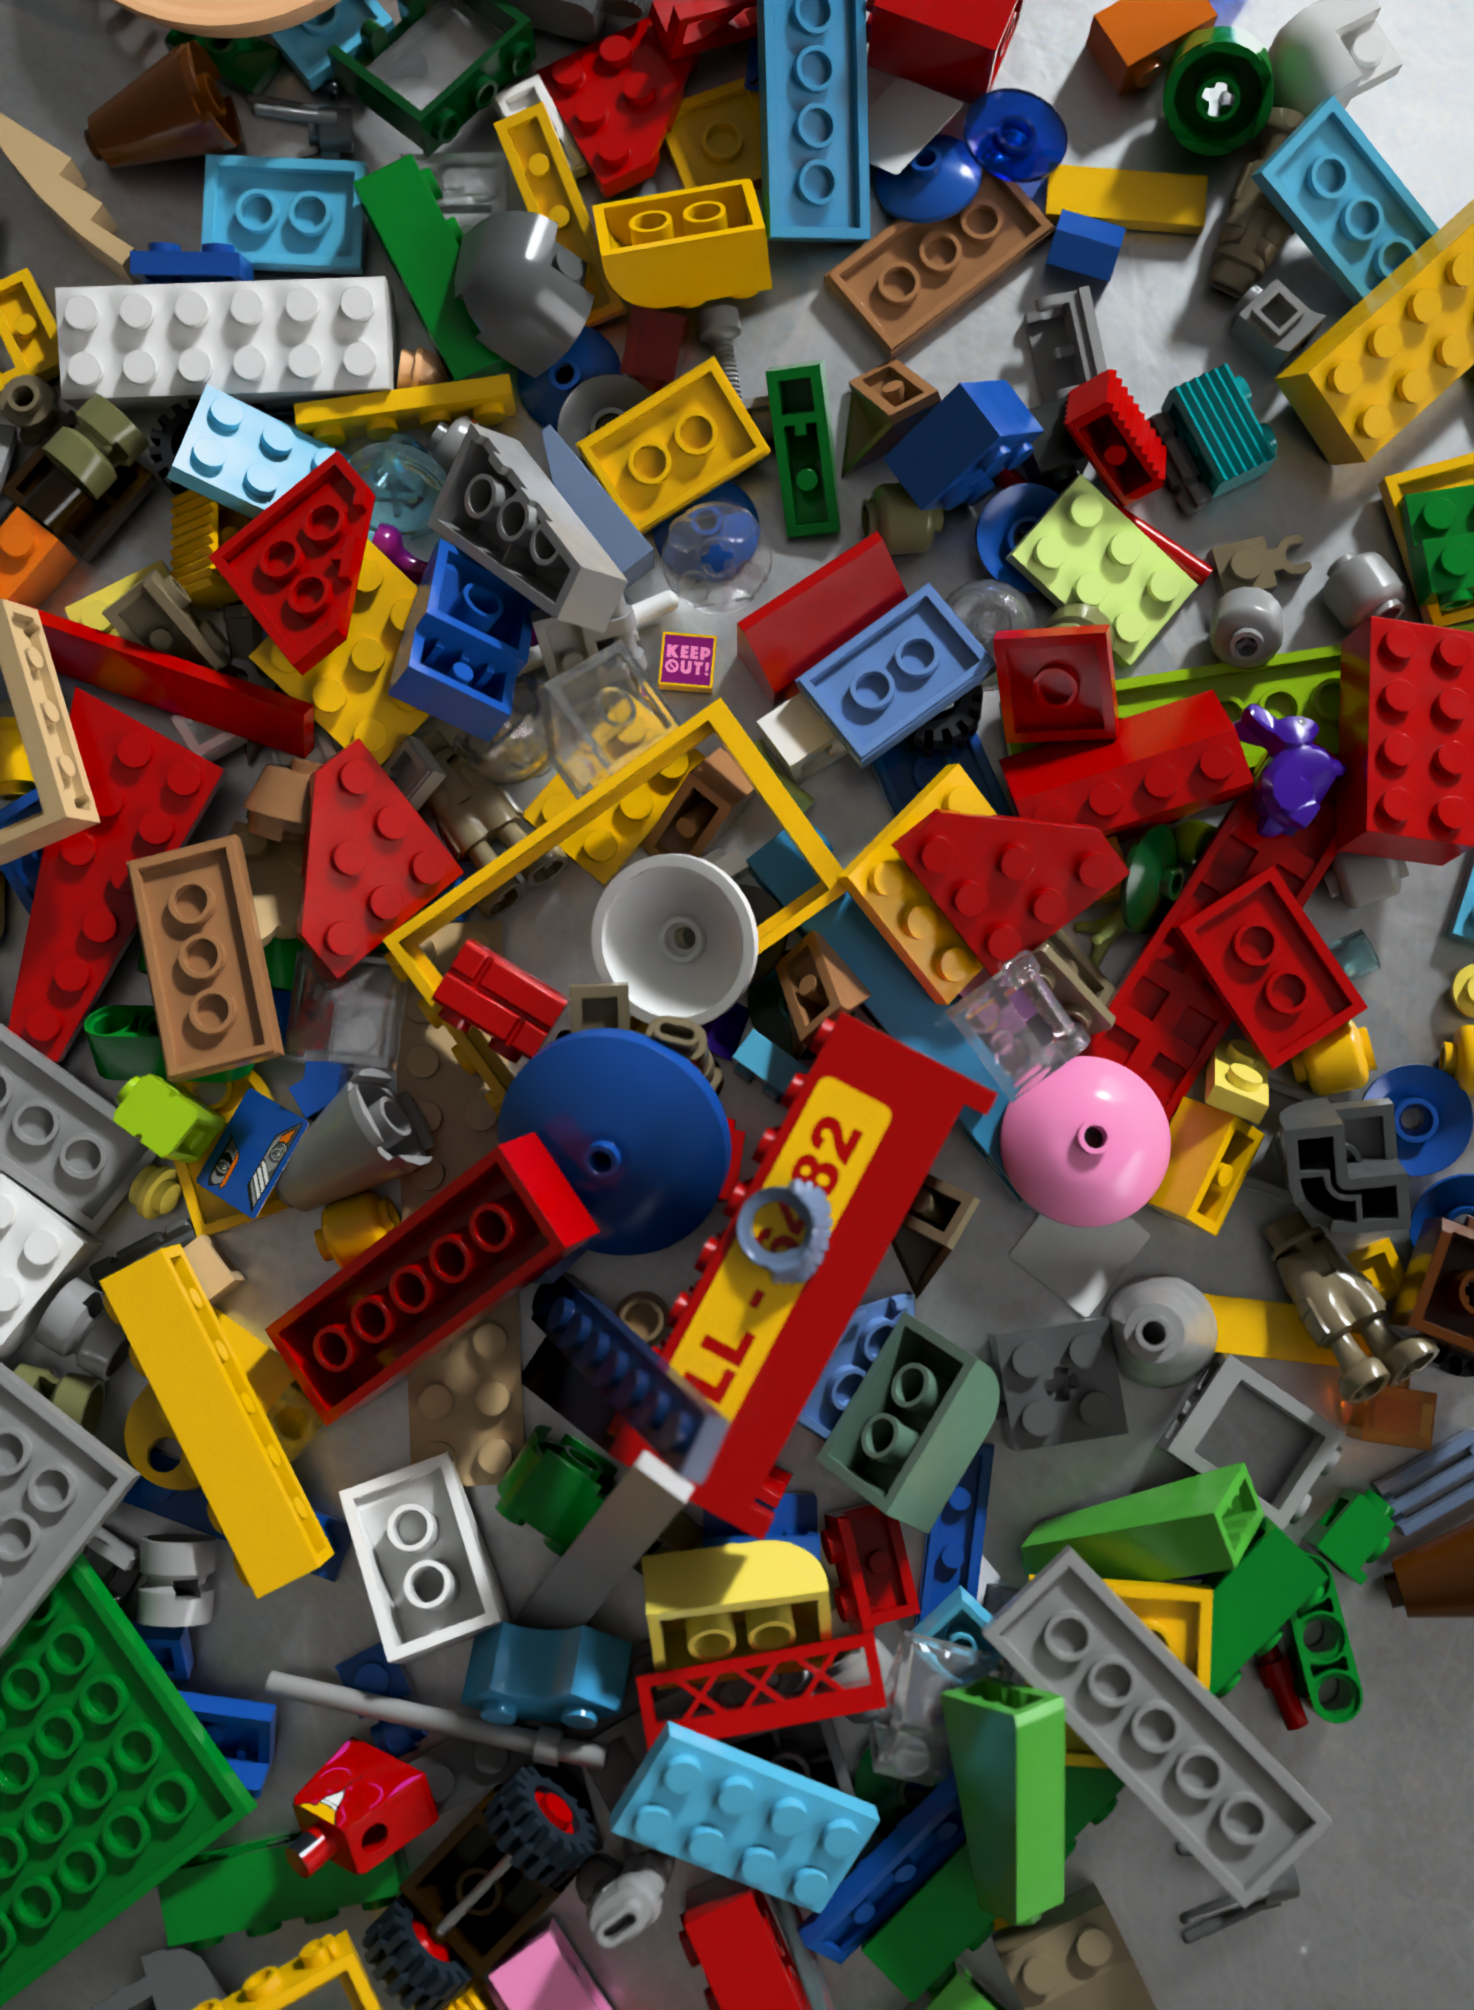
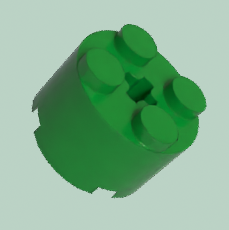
(1240, 113)
(555, 1487)

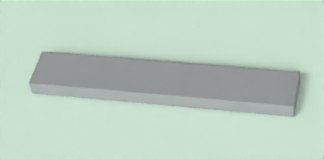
(607, 1546)

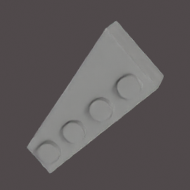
(524, 531)

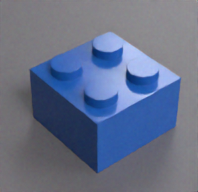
(964, 445)

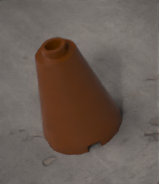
(166, 113)
(1435, 1576)

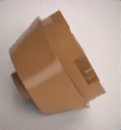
(280, 801)

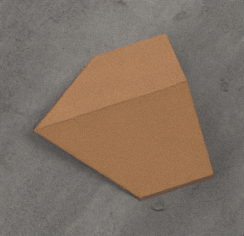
(883, 411)
(816, 987)

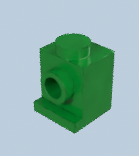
(1352, 1532)

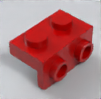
(869, 1567)

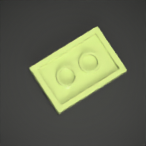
(1099, 558)

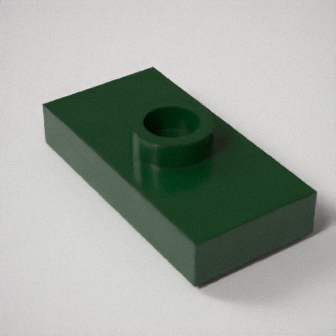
(242, 62)

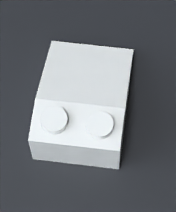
(422, 1559)

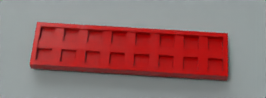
(1165, 1003)

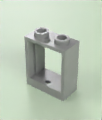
(1206, 1403)

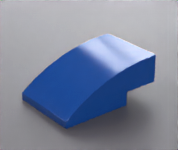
(463, 644)

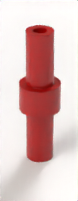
(1277, 1674)

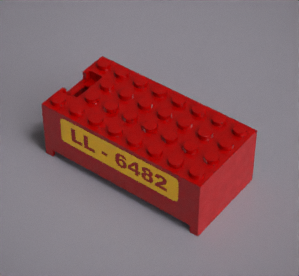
(755, 1348)

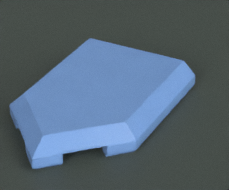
(851, 1361)

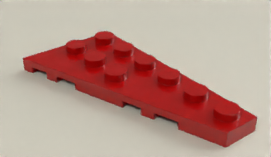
(83, 902)

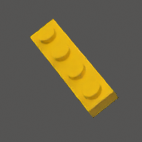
(552, 192)
(406, 409)

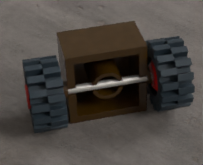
(480, 1890)

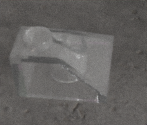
(601, 717)
(348, 1018)
(911, 1733)

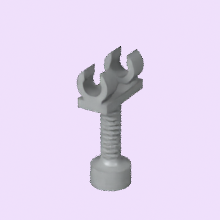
(719, 327)

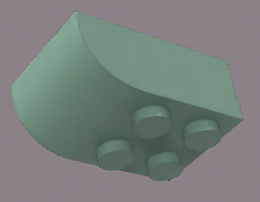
(913, 1424)

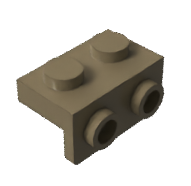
(158, 618)
(1075, 982)

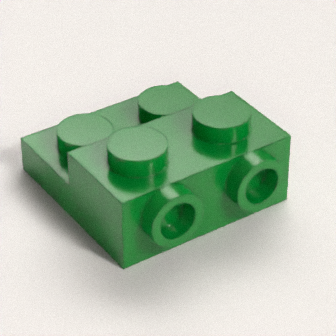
(1441, 545)

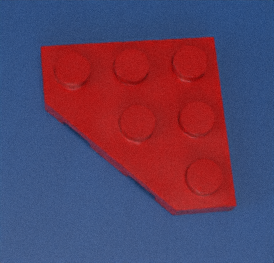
(619, 102)
(304, 561)
(363, 861)
(1008, 877)

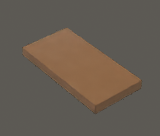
(925, 272)
(204, 959)

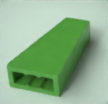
(1158, 1532)
(1010, 1792)

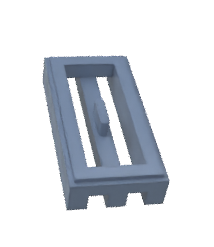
(1420, 1464)

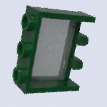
(437, 65)

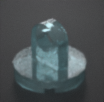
(403, 481)

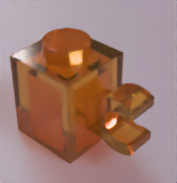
(1393, 1417)

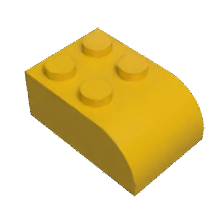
(685, 245)

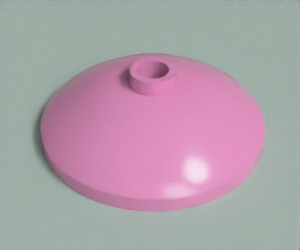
(1054, 1165)

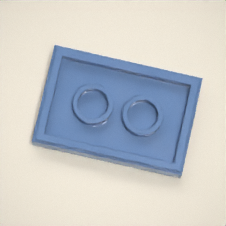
(896, 675)

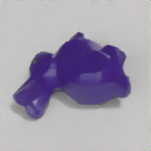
(1293, 776)

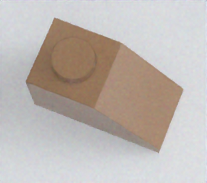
(701, 808)

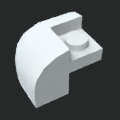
(1330, 52)

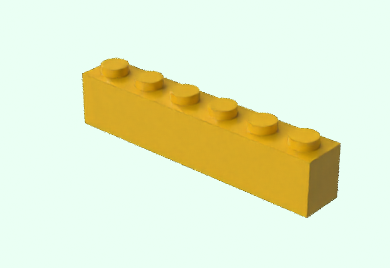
(216, 1420)

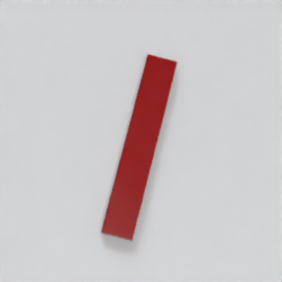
(180, 686)

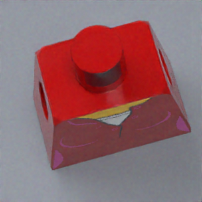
(359, 1810)

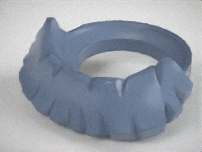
(796, 1263)

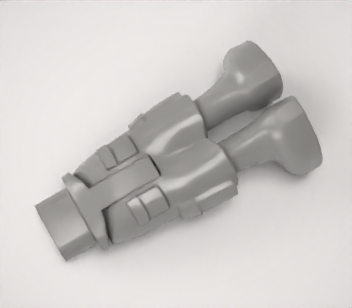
(623, 1897)

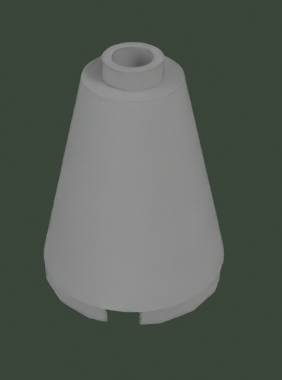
(356, 1144)
(1188, 1327)

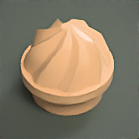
(420, 368)

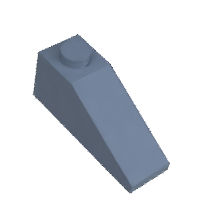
(597, 510)

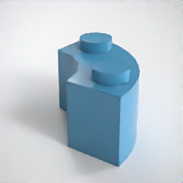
(546, 1675)

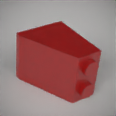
(942, 43)

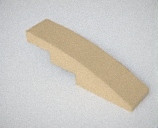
(59, 189)

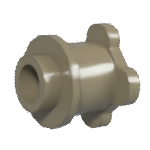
(32, 407)

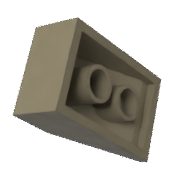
(1072, 1959)

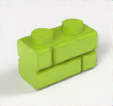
(167, 1118)

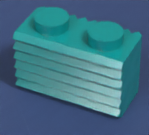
(1221, 429)

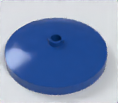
(629, 1133)

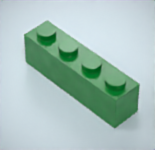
(425, 258)
(257, 1890)

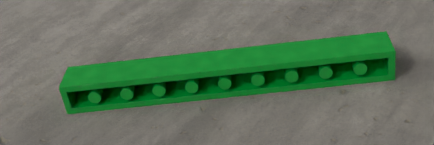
(943, 1913)

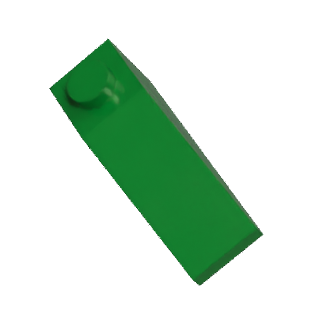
(804, 447)

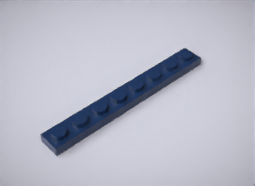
(632, 1377)

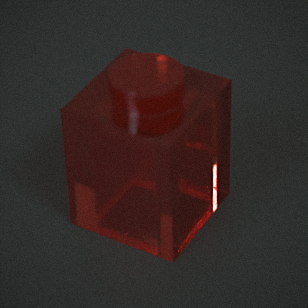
(655, 347)

